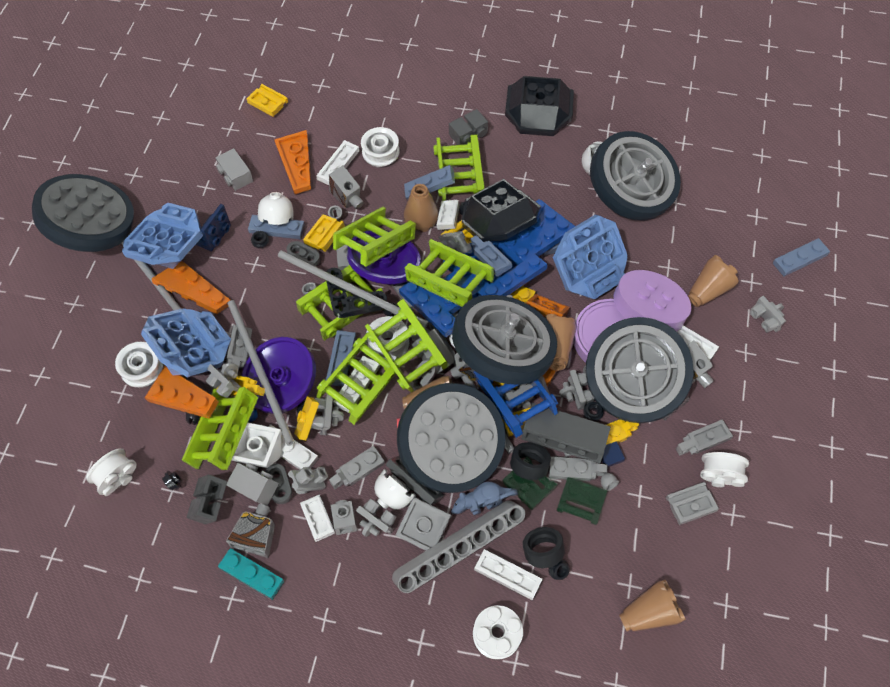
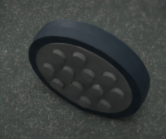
(82, 212)

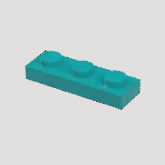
(251, 573)

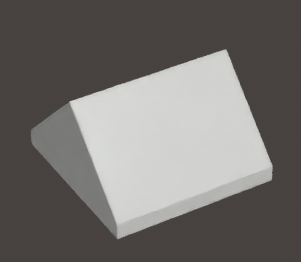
(259, 445)

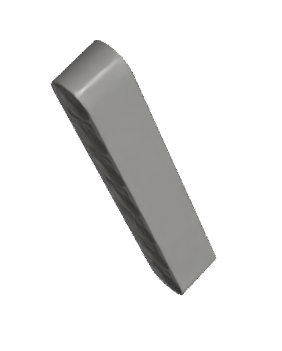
(448, 546)

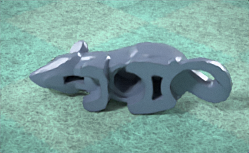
(485, 495)

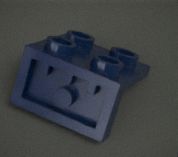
(214, 229)

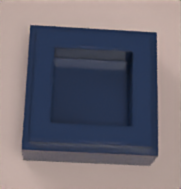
(612, 454)

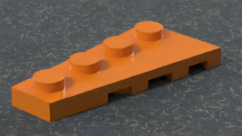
(181, 394)

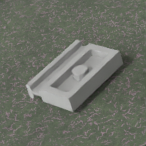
(692, 503)

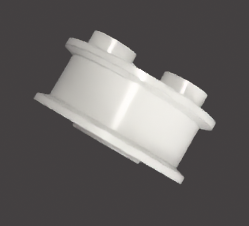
(380, 146)
(392, 333)
(136, 354)
(724, 469)
(111, 472)
(506, 620)

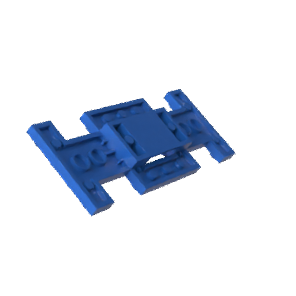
(520, 250)

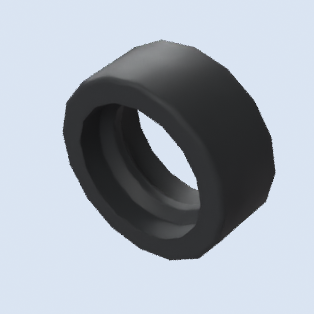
(526, 470)
(544, 559)

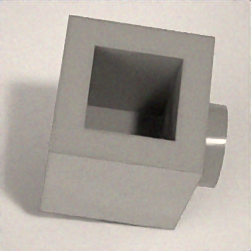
(343, 517)

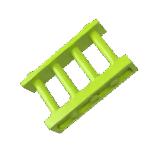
(473, 160)
(377, 247)
(441, 287)
(321, 294)
(426, 343)
(367, 396)
(229, 435)

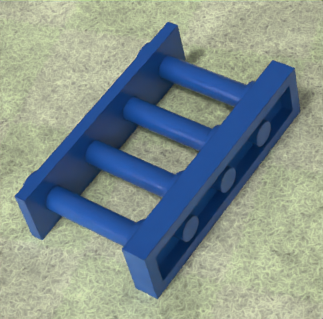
(515, 422)

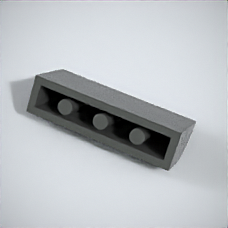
(567, 434)

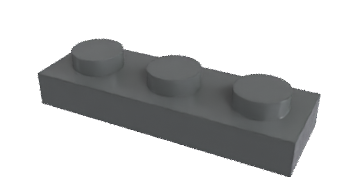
(426, 494)

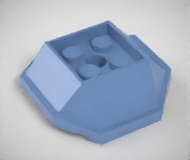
(164, 236)
(606, 259)
(186, 341)

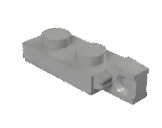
(237, 351)
(704, 438)
(357, 468)
(575, 468)

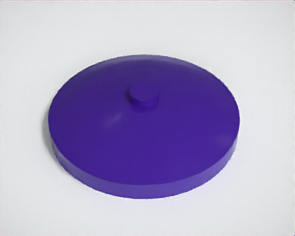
(387, 269)
(288, 369)

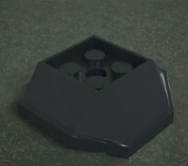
(539, 105)
(499, 212)

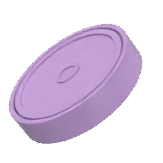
(652, 296)
(592, 322)

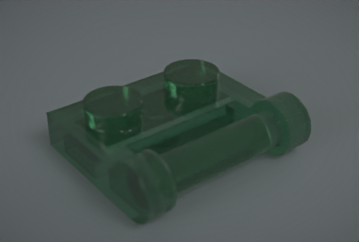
(528, 490)
(584, 495)

